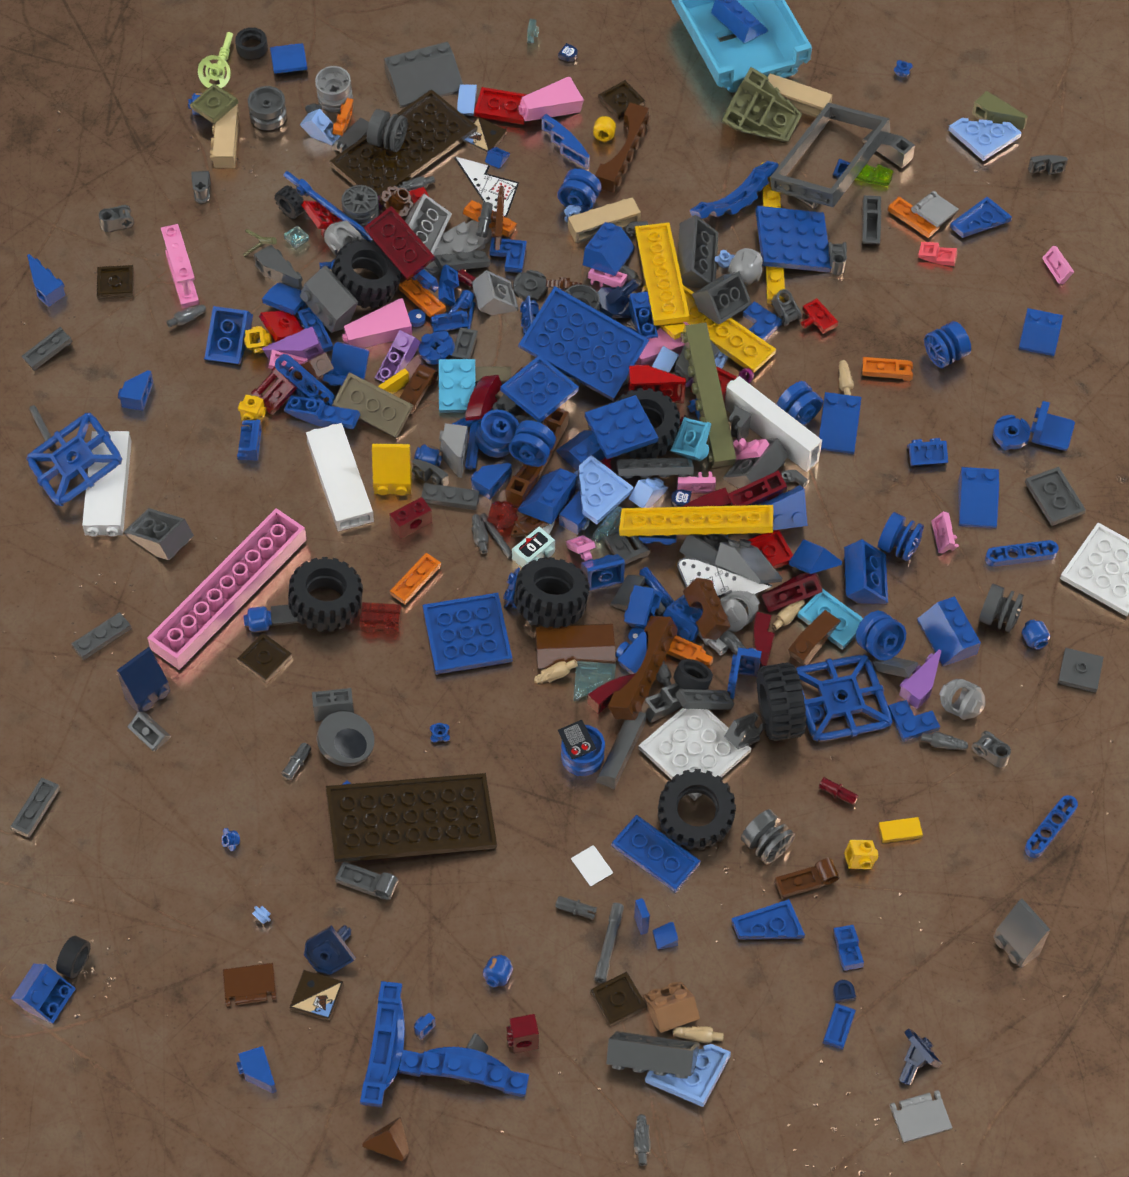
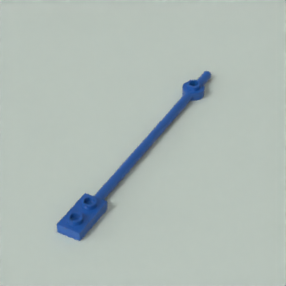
(425, 278)

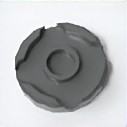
(530, 283)

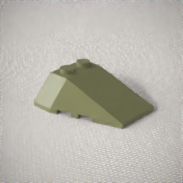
(761, 109)

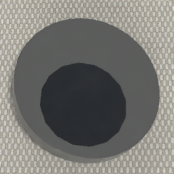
(345, 738)

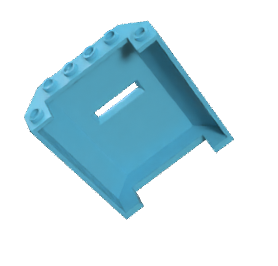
(774, 52)

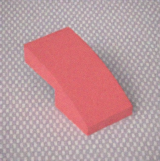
(933, 253)

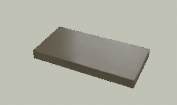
(374, 404)

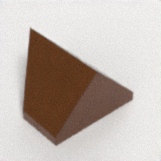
(389, 1140)

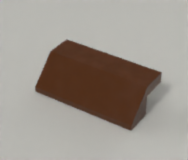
(575, 642)

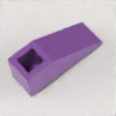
(302, 344)
(398, 356)
(919, 685)

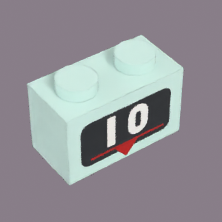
(533, 547)

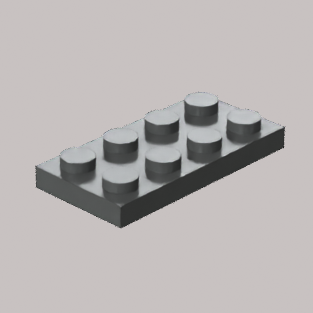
(657, 466)

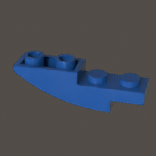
(319, 414)

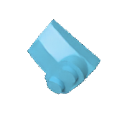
(692, 439)

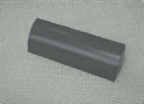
(621, 751)

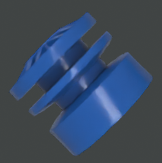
(947, 344)
(900, 536)

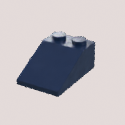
(143, 681)

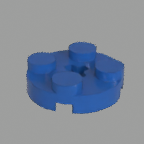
(432, 340)
(1011, 441)

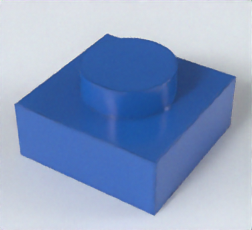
(424, 1025)

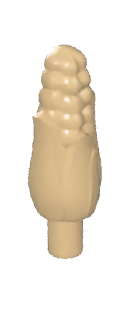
(845, 379)
(787, 614)
(555, 672)
(698, 1034)

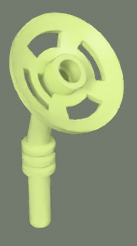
(217, 68)

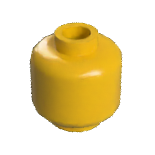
(604, 129)

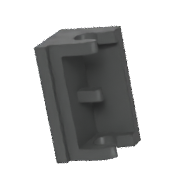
(740, 423)
(331, 701)
(744, 732)

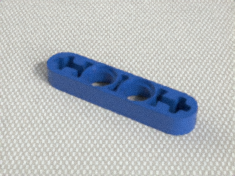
(307, 378)
(1022, 556)
(1051, 826)

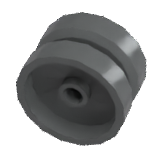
(267, 108)

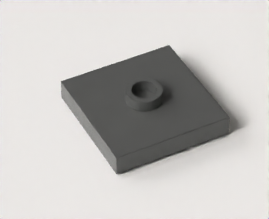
(1080, 670)

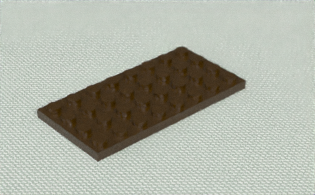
(431, 132)
(410, 817)

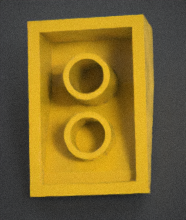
(391, 469)

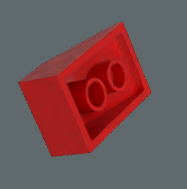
(649, 377)

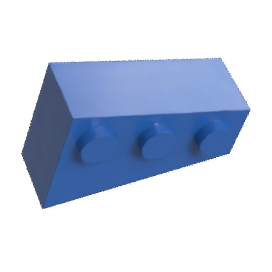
(789, 509)

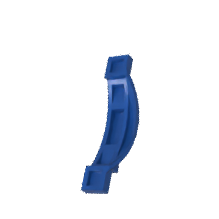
(741, 197)
(386, 1044)
(464, 1065)

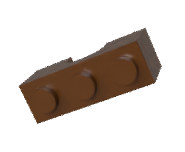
(713, 619)

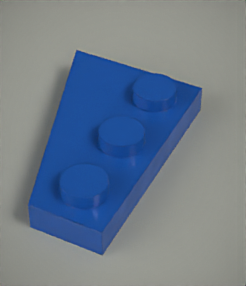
(980, 217)
(770, 922)

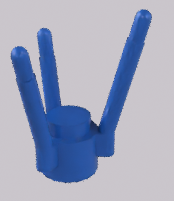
(464, 301)

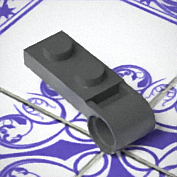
(367, 881)

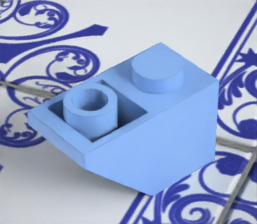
(319, 127)
(648, 492)

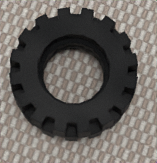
(289, 201)

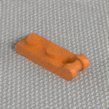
(887, 368)

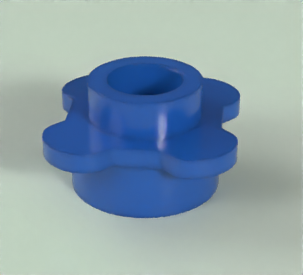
(903, 68)
(439, 727)
(230, 839)

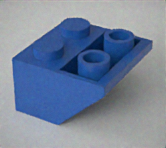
(43, 992)

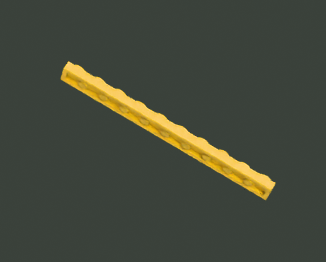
(774, 275)

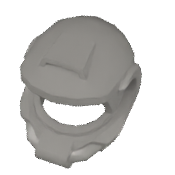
(340, 234)
(749, 264)
(736, 612)
(969, 703)

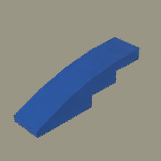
(569, 145)

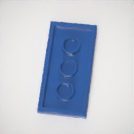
(655, 853)

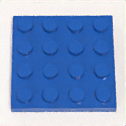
(793, 239)
(467, 633)

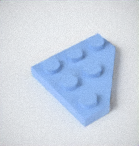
(984, 136)
(600, 489)
(700, 1084)

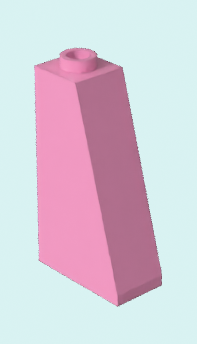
(554, 100)
(378, 326)
(655, 344)

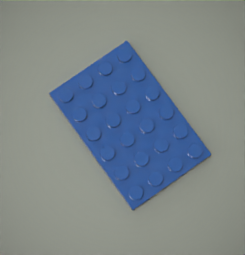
(583, 343)

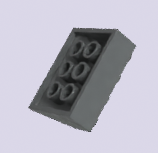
(422, 70)

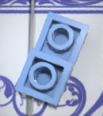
(467, 99)
(665, 359)

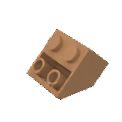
(671, 1006)

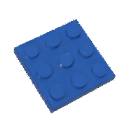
(539, 388)
(621, 427)

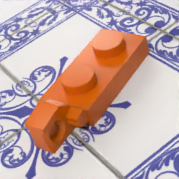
(343, 118)
(685, 649)

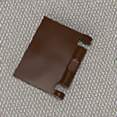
(249, 984)

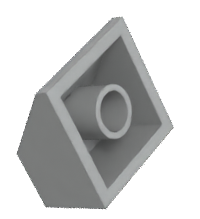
(494, 294)
(454, 446)

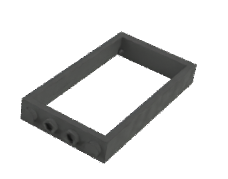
(821, 194)

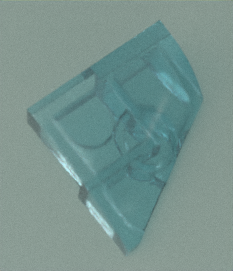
(609, 523)
(591, 676)

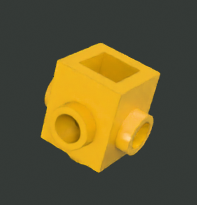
(252, 337)
(252, 408)
(861, 854)

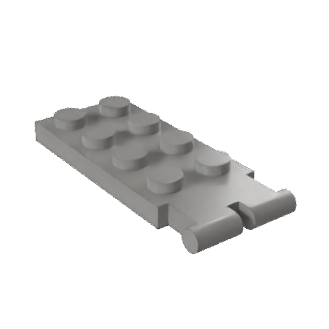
(459, 239)

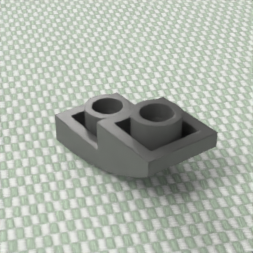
(1051, 163)
(429, 471)

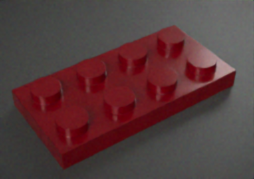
(399, 243)

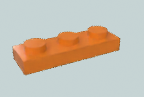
(902, 210)
(473, 211)
(422, 297)
(415, 578)

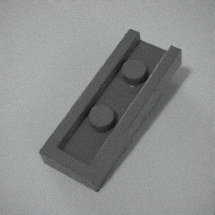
(352, 135)
(47, 348)

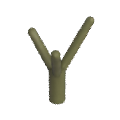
(263, 240)

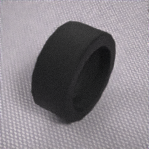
(251, 34)
(694, 668)
(73, 956)

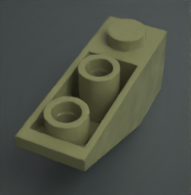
(994, 109)

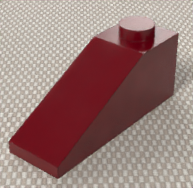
(759, 490)
(792, 591)

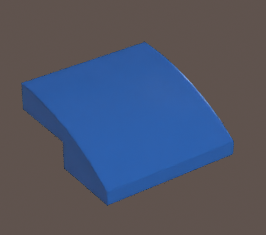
(288, 58)
(284, 298)

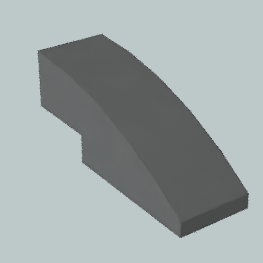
(871, 219)
(662, 703)

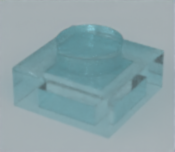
(532, 31)
(296, 237)

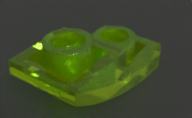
(878, 175)

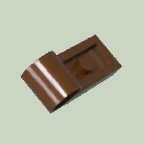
(418, 385)
(808, 879)

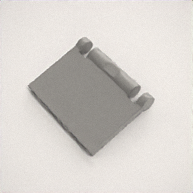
(934, 209)
(921, 1117)

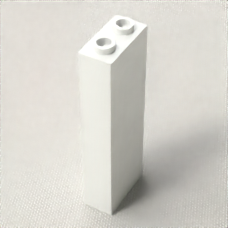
(773, 422)
(339, 477)
(107, 498)

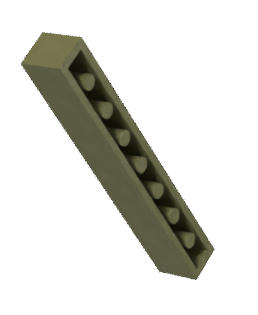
(708, 394)

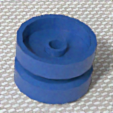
(579, 189)
(800, 402)
(496, 433)
(532, 443)
(881, 635)
(587, 763)

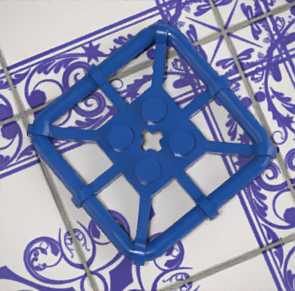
(71, 468)
(851, 704)

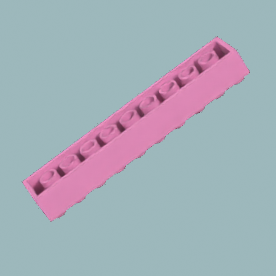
(227, 589)

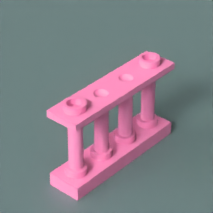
(180, 266)

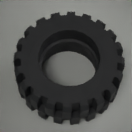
(370, 257)
(665, 413)
(328, 574)
(549, 608)
(781, 701)
(704, 784)

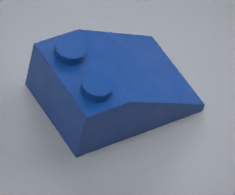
(227, 335)
(839, 422)
(978, 497)

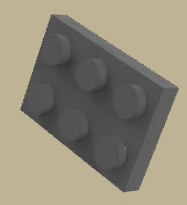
(1055, 496)

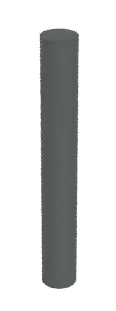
(41, 425)
(496, 535)

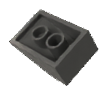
(160, 533)
(746, 561)
(1021, 934)

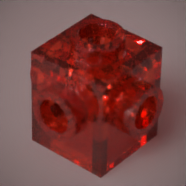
(502, 514)

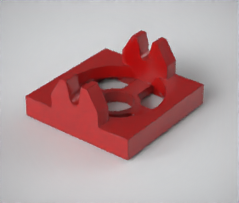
(314, 211)

